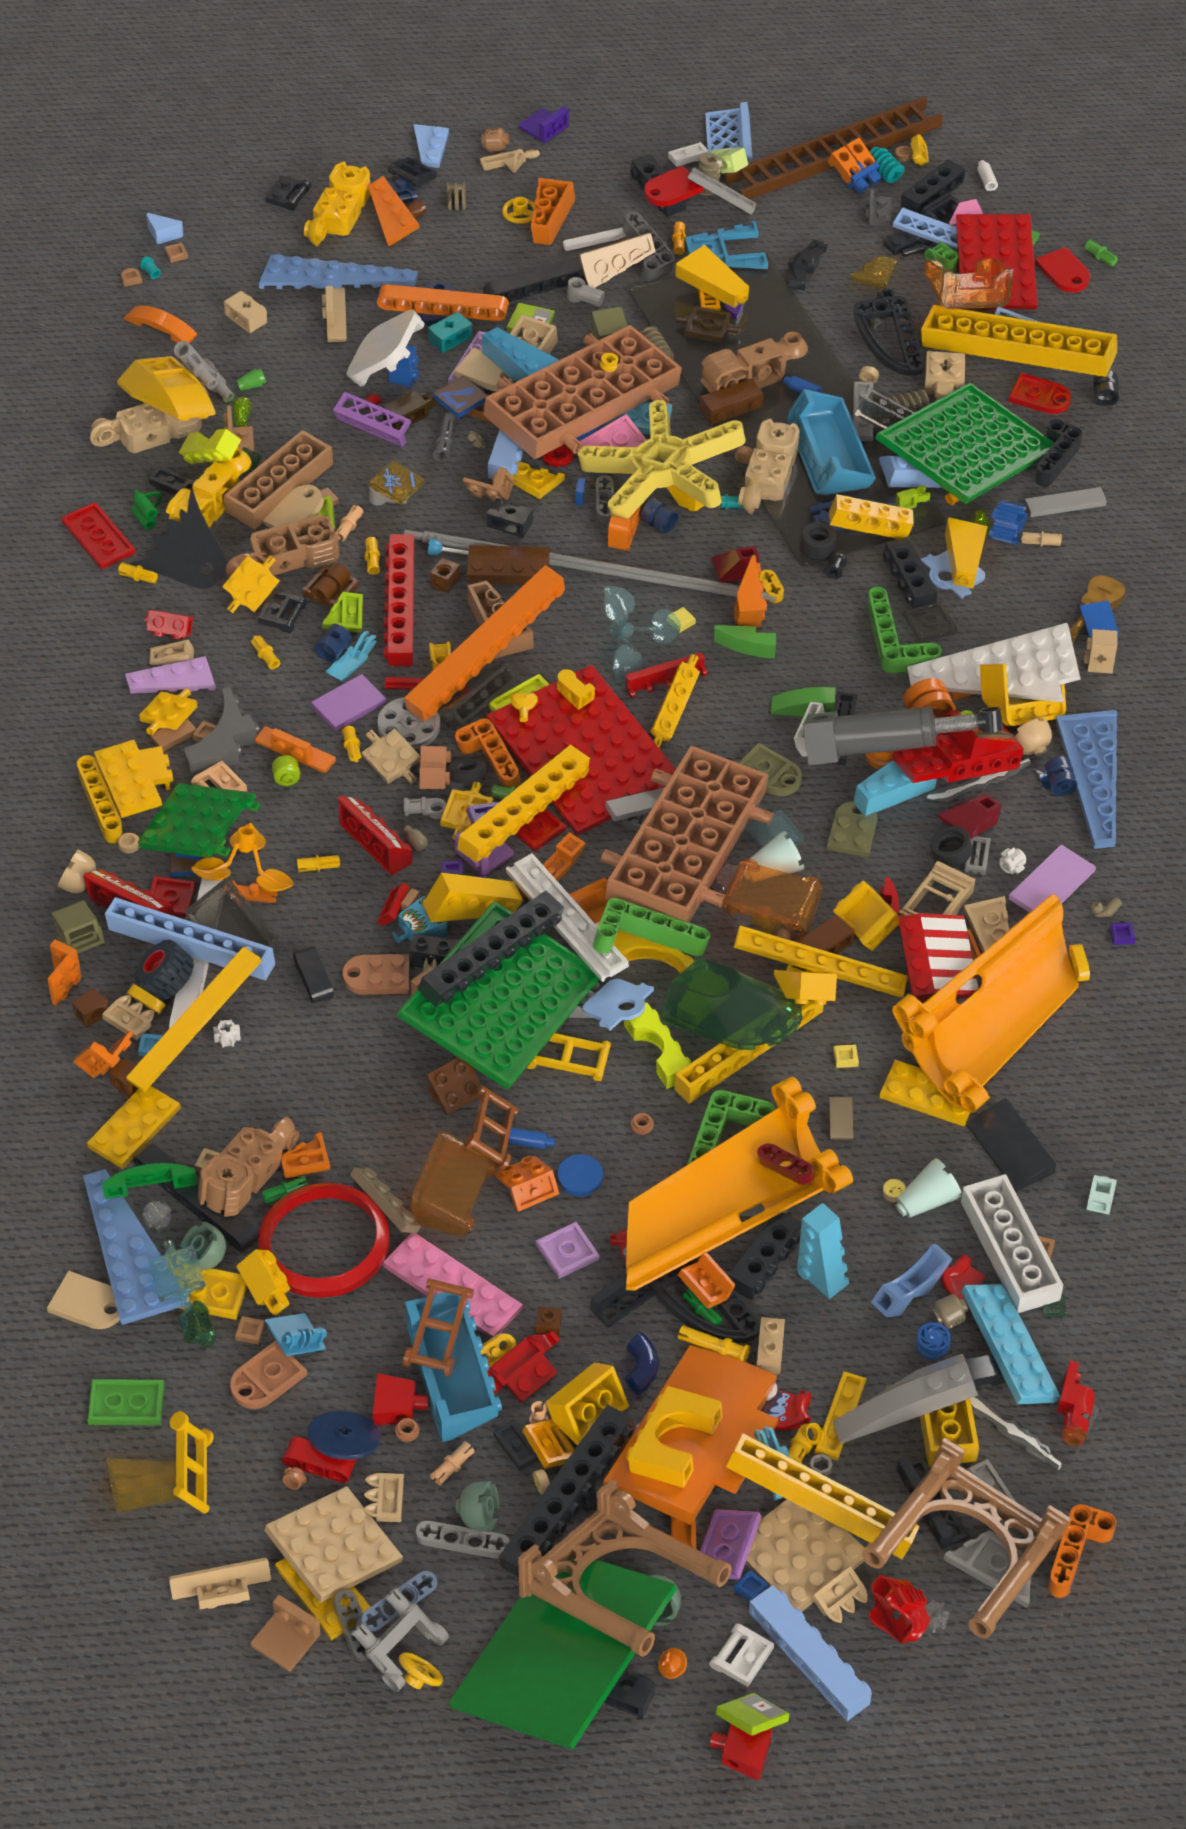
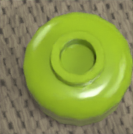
(286, 770)

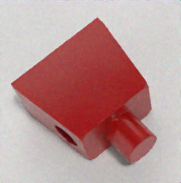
(396, 1400)
(742, 1750)

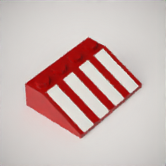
(935, 952)

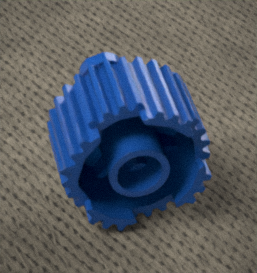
(1008, 522)

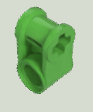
(944, 255)

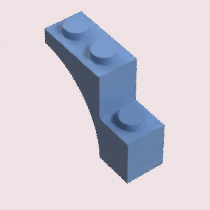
(917, 1281)

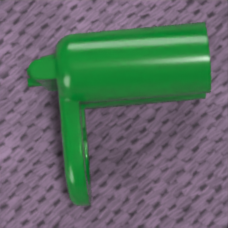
(144, 509)

